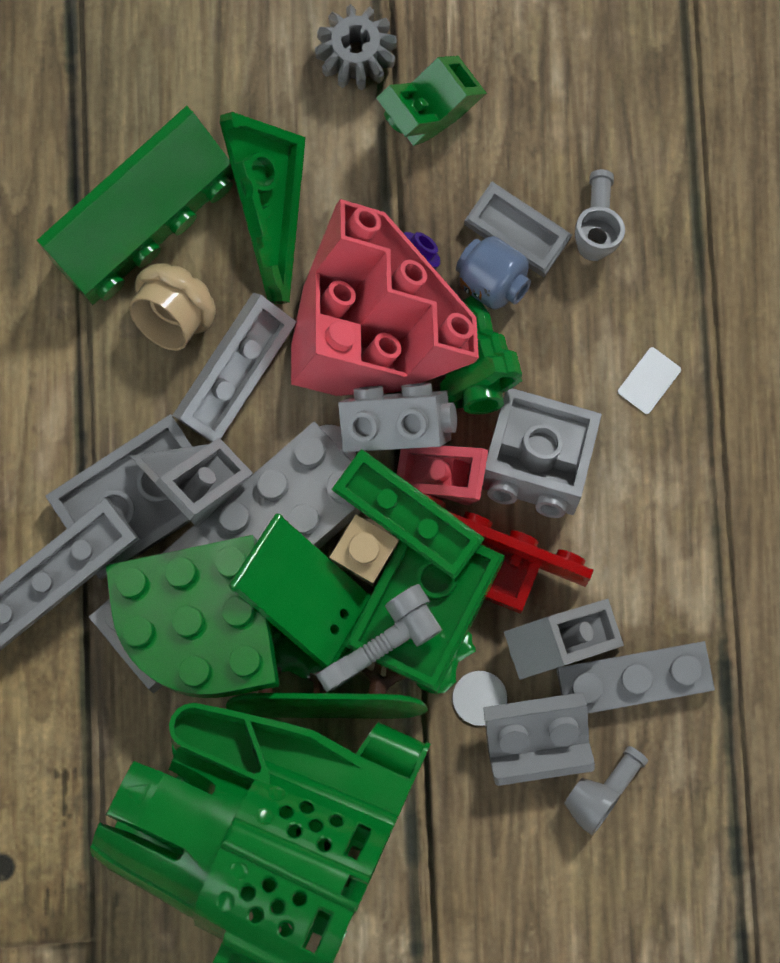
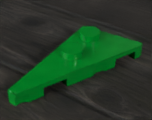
(268, 180)

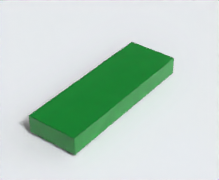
(408, 514)

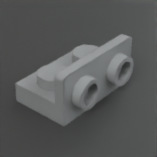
(538, 739)

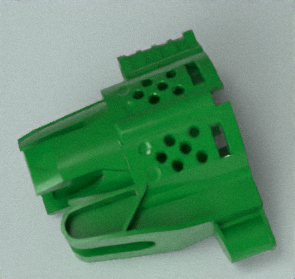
(228, 823)

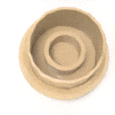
(171, 305)

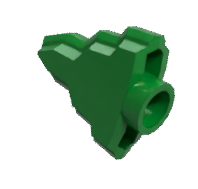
(482, 384)

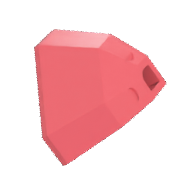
(376, 311)

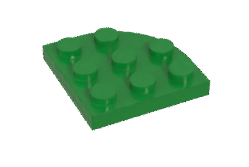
(189, 625)

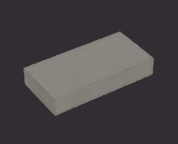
(519, 226)

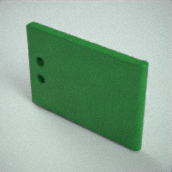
(300, 591)

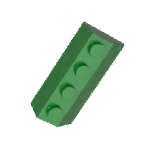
(139, 207)

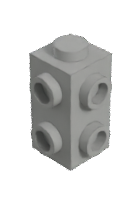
(396, 420)

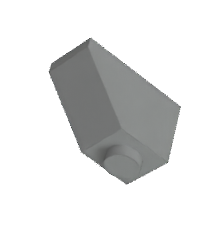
(563, 638)

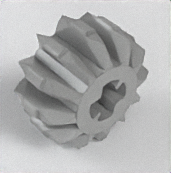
(374, 44)

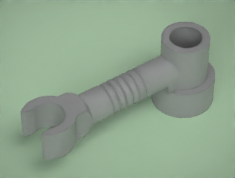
(412, 621)

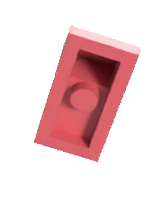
(445, 471)

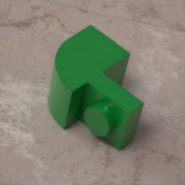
(431, 100)

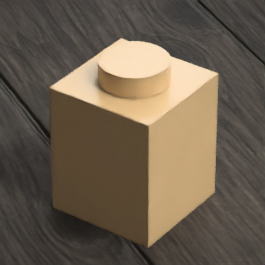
(364, 550)

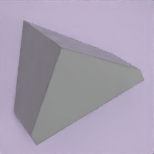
(196, 476)

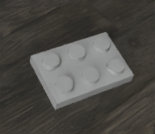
(128, 489)

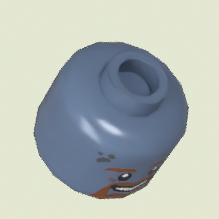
(493, 272)

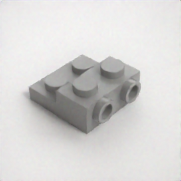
(540, 453)

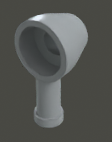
(599, 220)
(593, 801)

